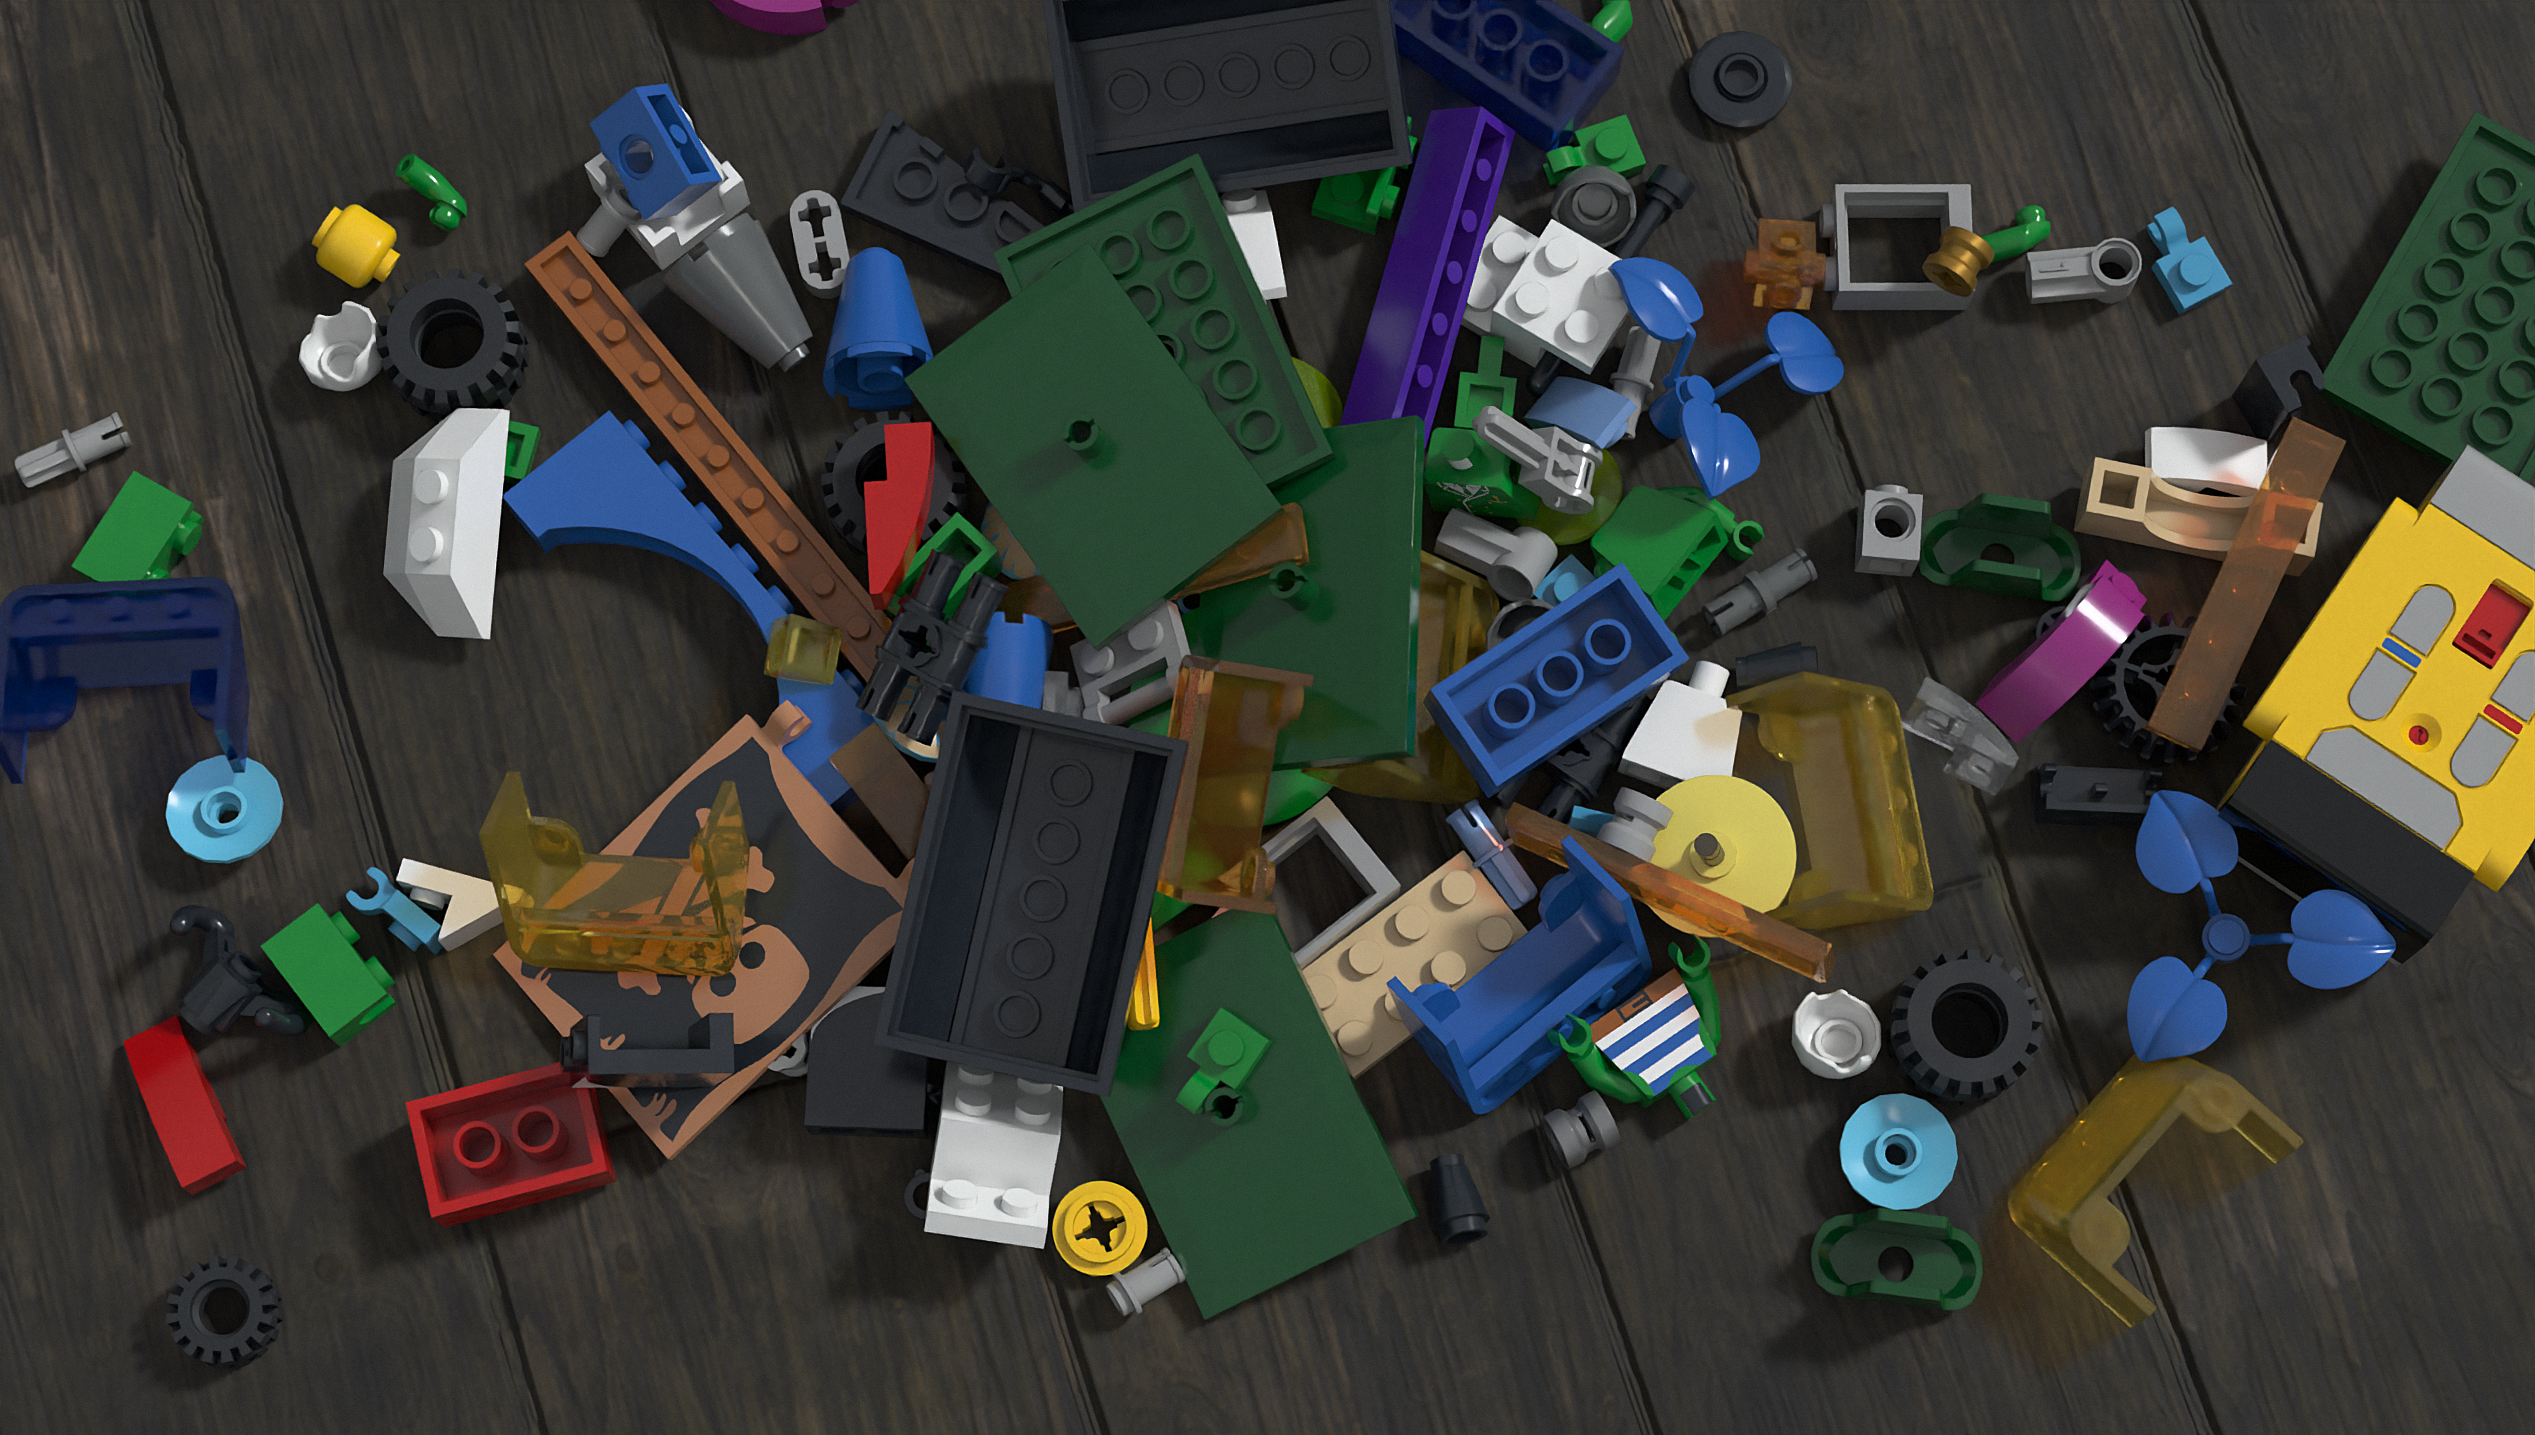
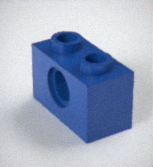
(680, 166)

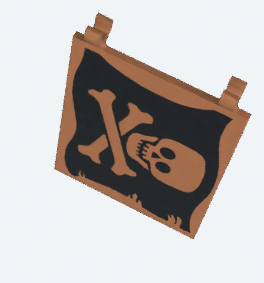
(812, 929)

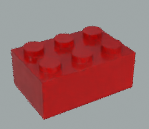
(508, 1144)

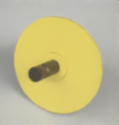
(1728, 841)

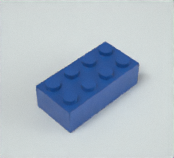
(1555, 680)

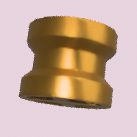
(1958, 261)

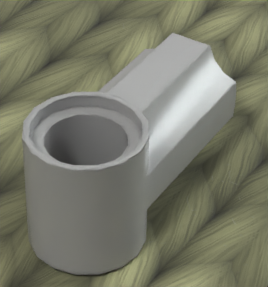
(2077, 274)
(1510, 560)

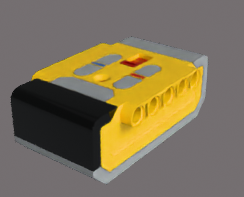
(2406, 715)

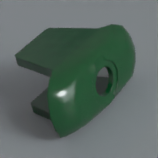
(2043, 553)
(1944, 1259)

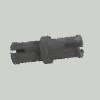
(1759, 592)

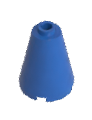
(875, 334)
(1014, 661)

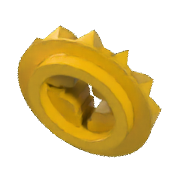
(1073, 1218)

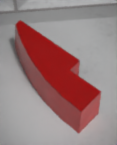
(898, 508)
(183, 1106)

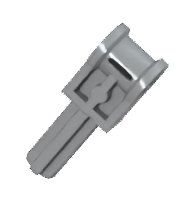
(1551, 460)

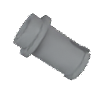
(608, 221)
(1144, 1282)

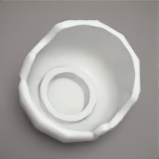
(342, 349)
(1835, 1034)

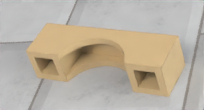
(2142, 509)

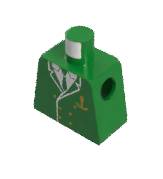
(1475, 477)

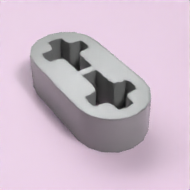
(808, 246)

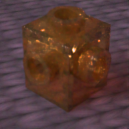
(1784, 264)

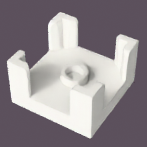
(673, 236)

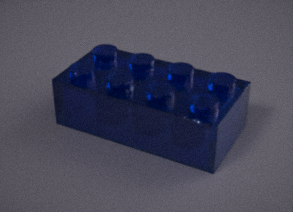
(1514, 58)

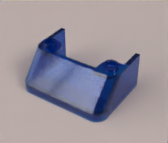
(120, 637)

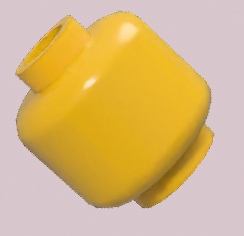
(356, 246)

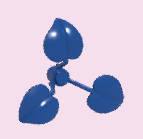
(1716, 442)
(2177, 1011)

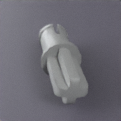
(1635, 373)
(71, 451)

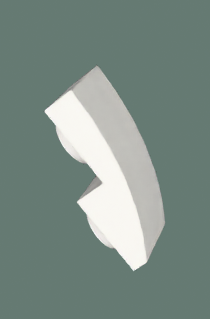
(2206, 458)

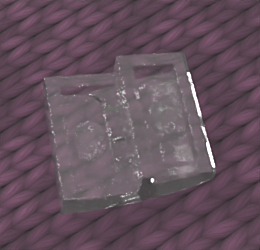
(1978, 748)

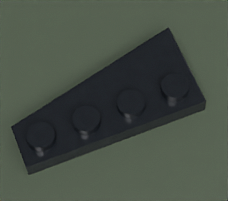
(928, 199)

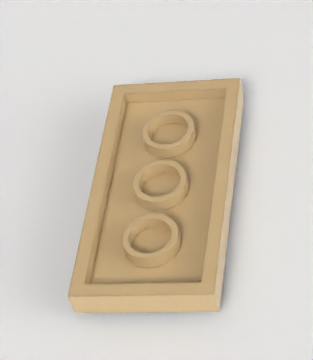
(1429, 935)

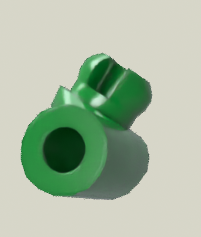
(1614, 19)
(433, 185)
(2031, 231)

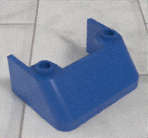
(1575, 961)

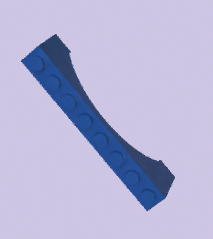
(614, 493)

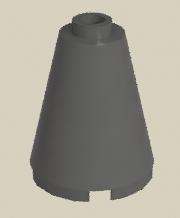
(744, 293)

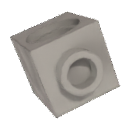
(1884, 554)

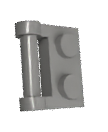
(1138, 653)

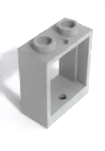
(1941, 201)
(1357, 858)

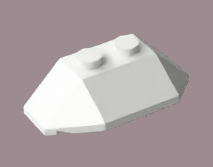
(449, 521)

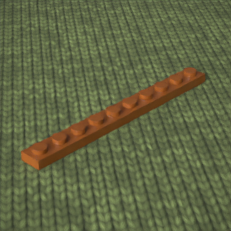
(710, 449)

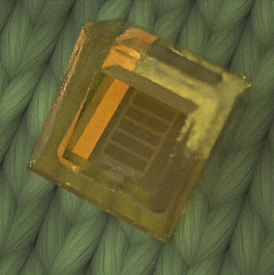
(803, 650)

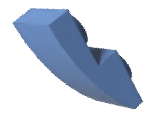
(1582, 411)

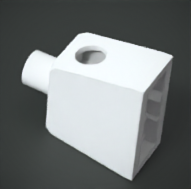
(1685, 731)

